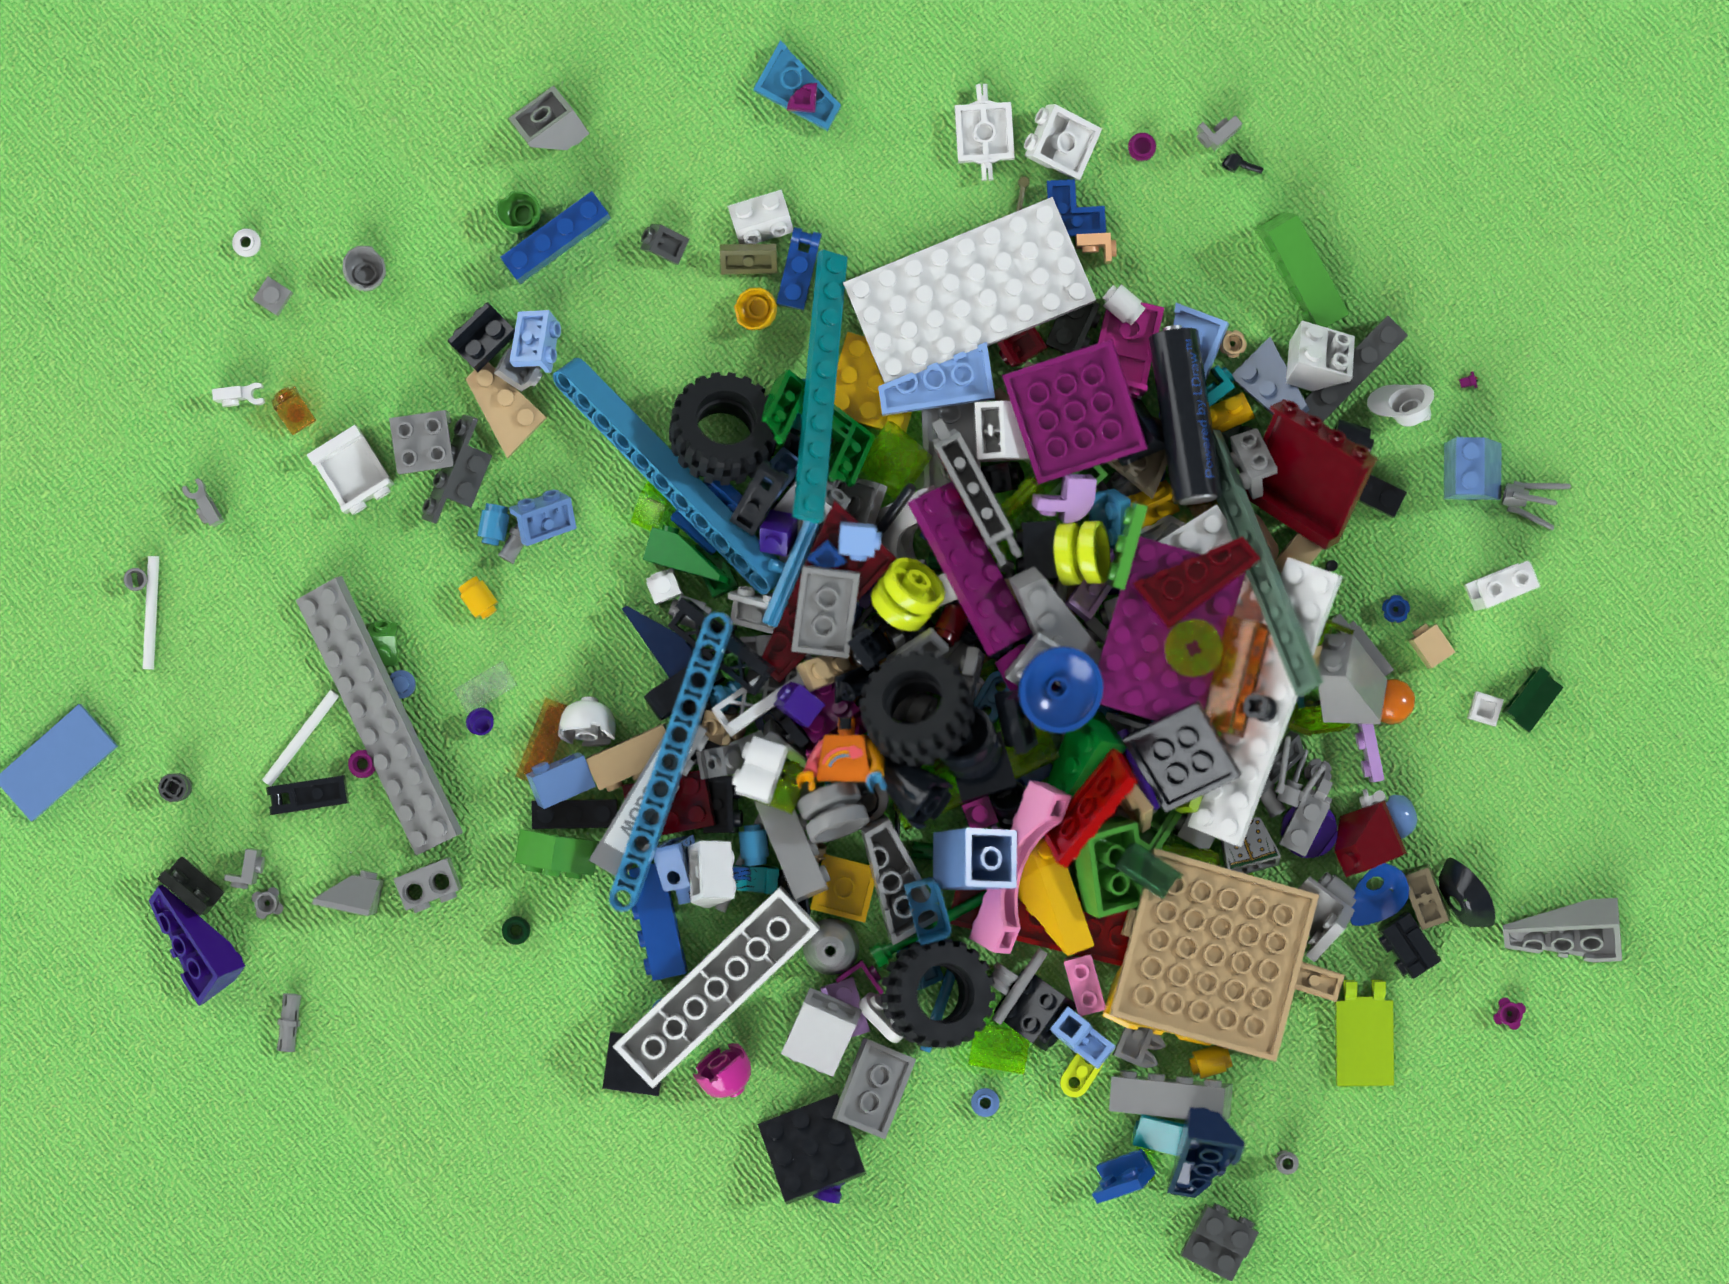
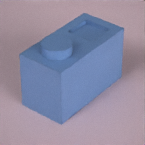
(560, 780)

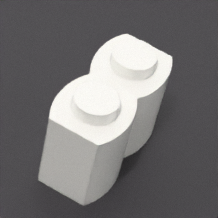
(760, 770)

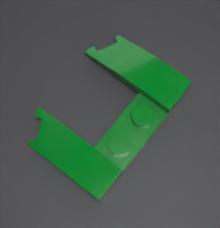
(851, 438)

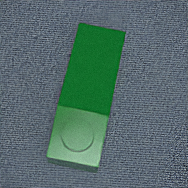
(677, 552)

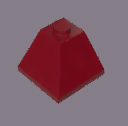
(1367, 839)

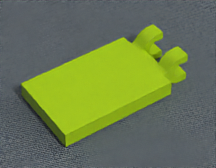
(1364, 1037)

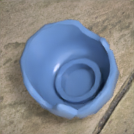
(1403, 814)

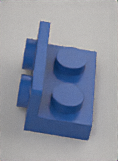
(1123, 1175)

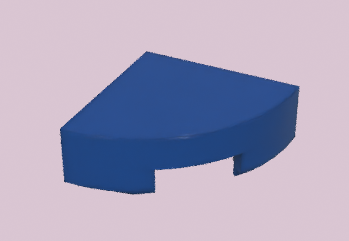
(826, 556)

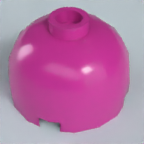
(725, 1072)

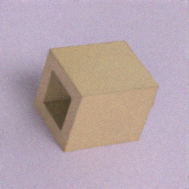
(1431, 645)

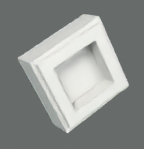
(1485, 709)

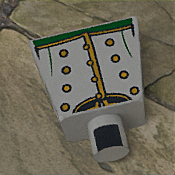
(1256, 852)

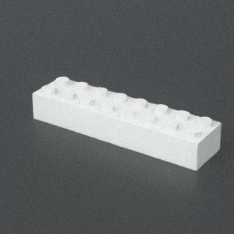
(716, 987)

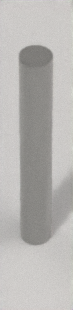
(1019, 986)

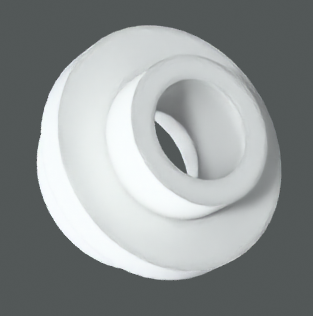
(248, 251)

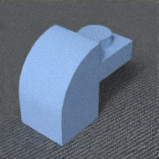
(1082, 1038)

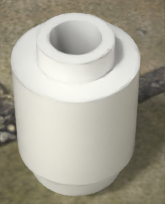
(1123, 304)

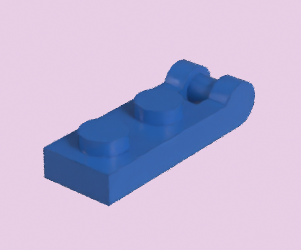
(798, 270)

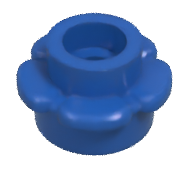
(1403, 609)

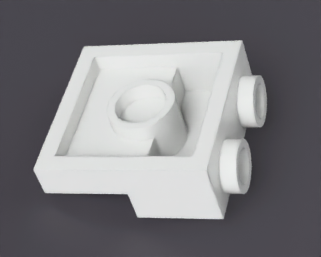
(1062, 141)

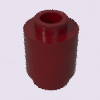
(951, 623)

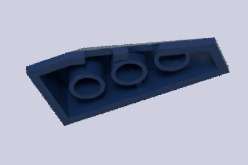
(1203, 1152)

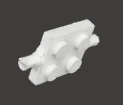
(984, 132)

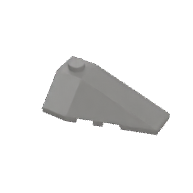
(1578, 929)

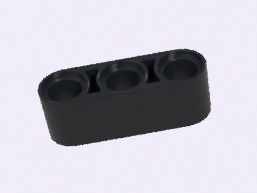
(664, 696)

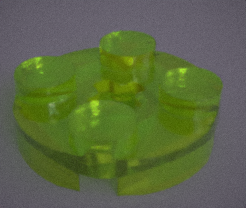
(1208, 642)

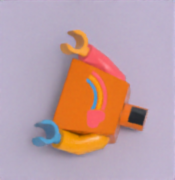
(844, 759)

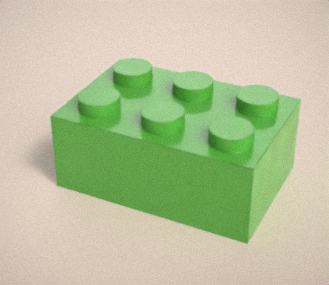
(1101, 885)

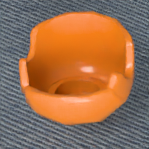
(1398, 702)

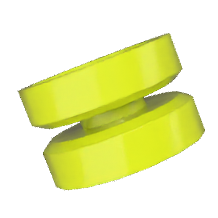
(1082, 553)
(907, 594)

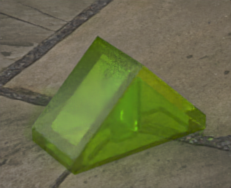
(649, 508)

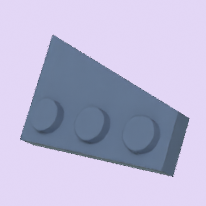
(1265, 378)

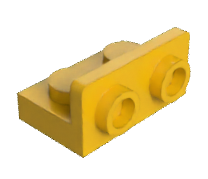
(1159, 506)

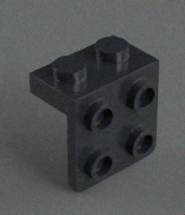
(1037, 1012)

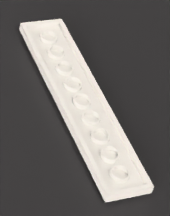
(1230, 808)

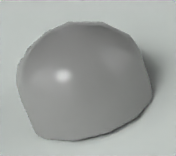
(364, 268)

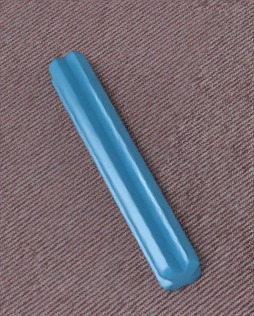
(790, 573)

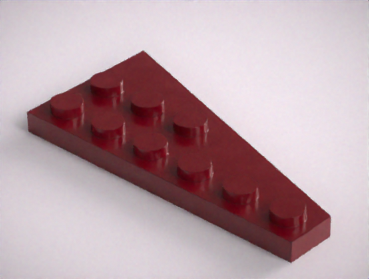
(779, 646)

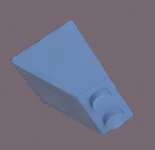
(1472, 469)
(975, 859)

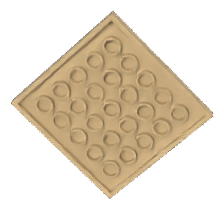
(1216, 957)

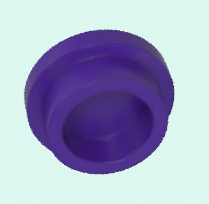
(480, 721)

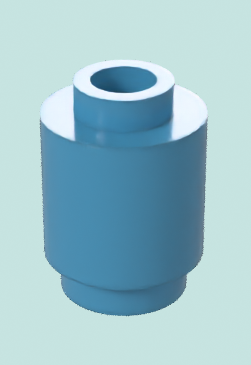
(493, 524)
(753, 845)

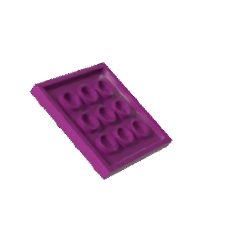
(1075, 411)

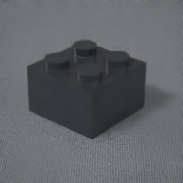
(1037, 548)

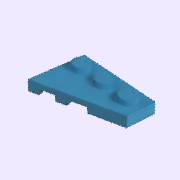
(785, 76)

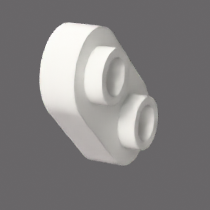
(873, 1010)

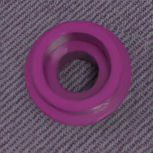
(353, 764)

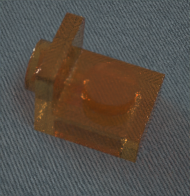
(292, 410)

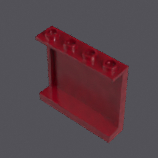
(1316, 475)

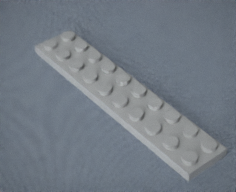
(379, 715)

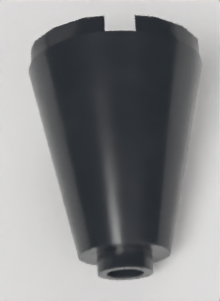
(916, 791)

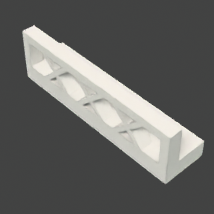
(756, 710)

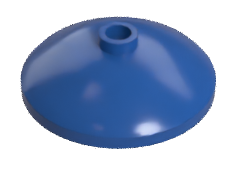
(1074, 699)

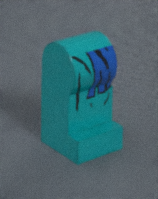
(756, 878)

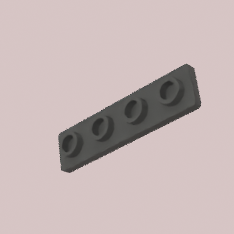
(464, 478)

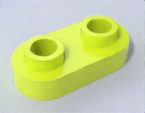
(1083, 1071)

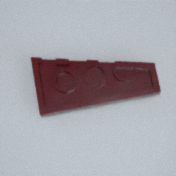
(1185, 587)

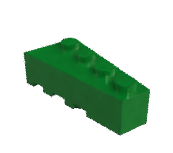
(1083, 752)

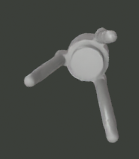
(1516, 496)
(1291, 791)

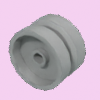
(833, 812)

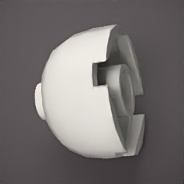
(588, 722)

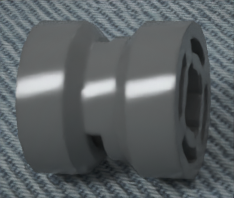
(180, 787)

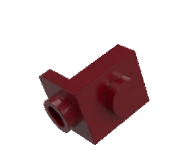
(1021, 347)

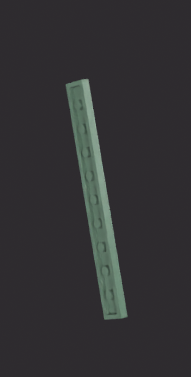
(1265, 577)

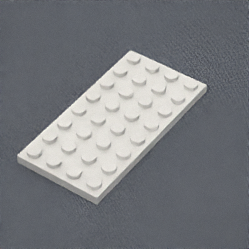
(970, 291)

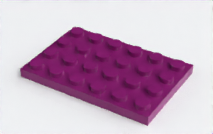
(1133, 653)

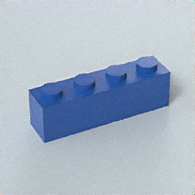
(555, 237)
(659, 928)

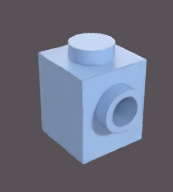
(858, 540)

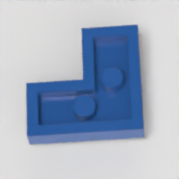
(1076, 219)

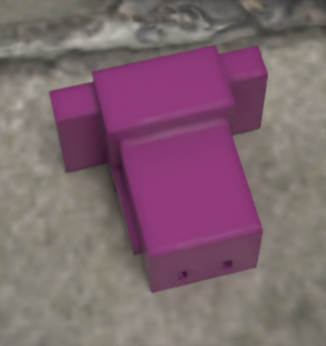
(1469, 381)

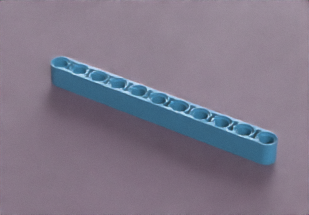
(664, 472)
(661, 772)

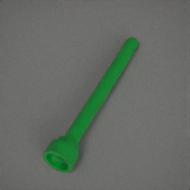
(884, 952)

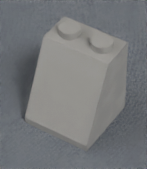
(1352, 682)

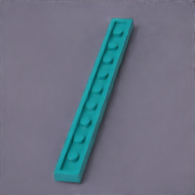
(820, 387)

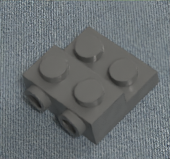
(1219, 1241)

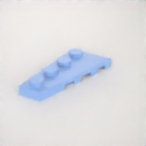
(1210, 331)
(950, 383)

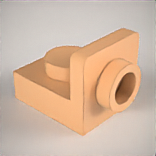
(1092, 242)

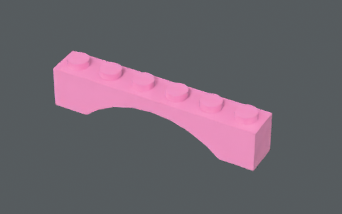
(998, 917)

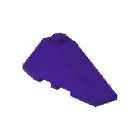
(204, 954)

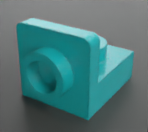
(1225, 379)

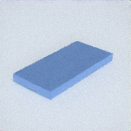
(56, 762)

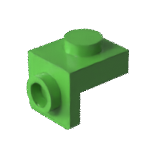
(385, 640)

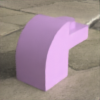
(1073, 502)

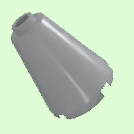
(837, 934)

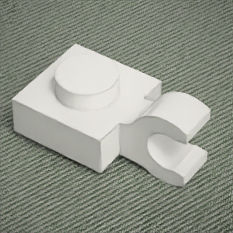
(232, 395)

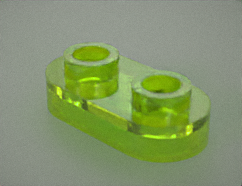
(1312, 719)

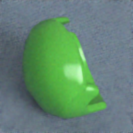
(518, 212)

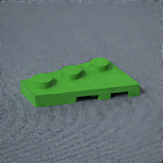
(1126, 546)

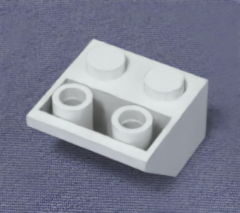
(1319, 357)
(998, 433)
(711, 873)

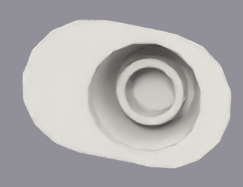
(1404, 403)

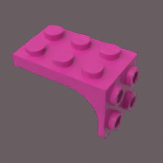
(1133, 344)

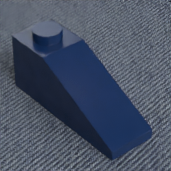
(666, 645)

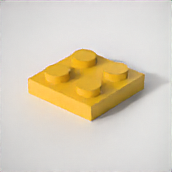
(848, 890)

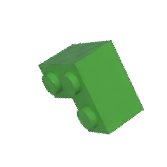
(555, 854)

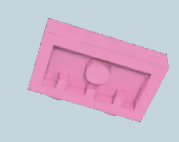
(1084, 984)

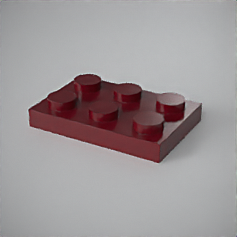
(690, 807)

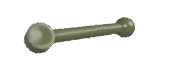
(1023, 184)

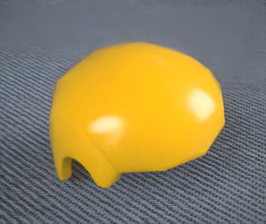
(755, 309)

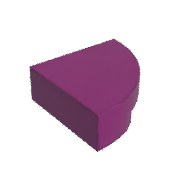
(804, 99)

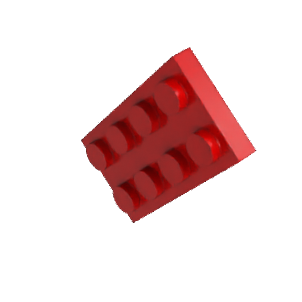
(1091, 807)

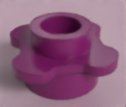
(1517, 1013)

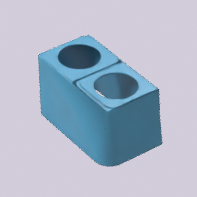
(942, 929)

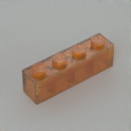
(1236, 674)

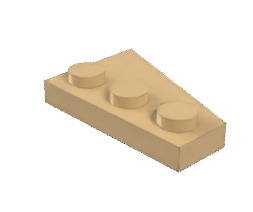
(505, 408)

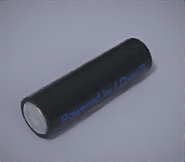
(1185, 415)

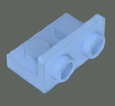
(535, 340)

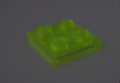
(895, 459)

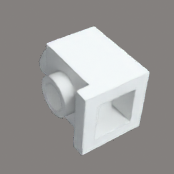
(663, 586)

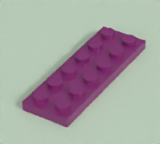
(969, 568)

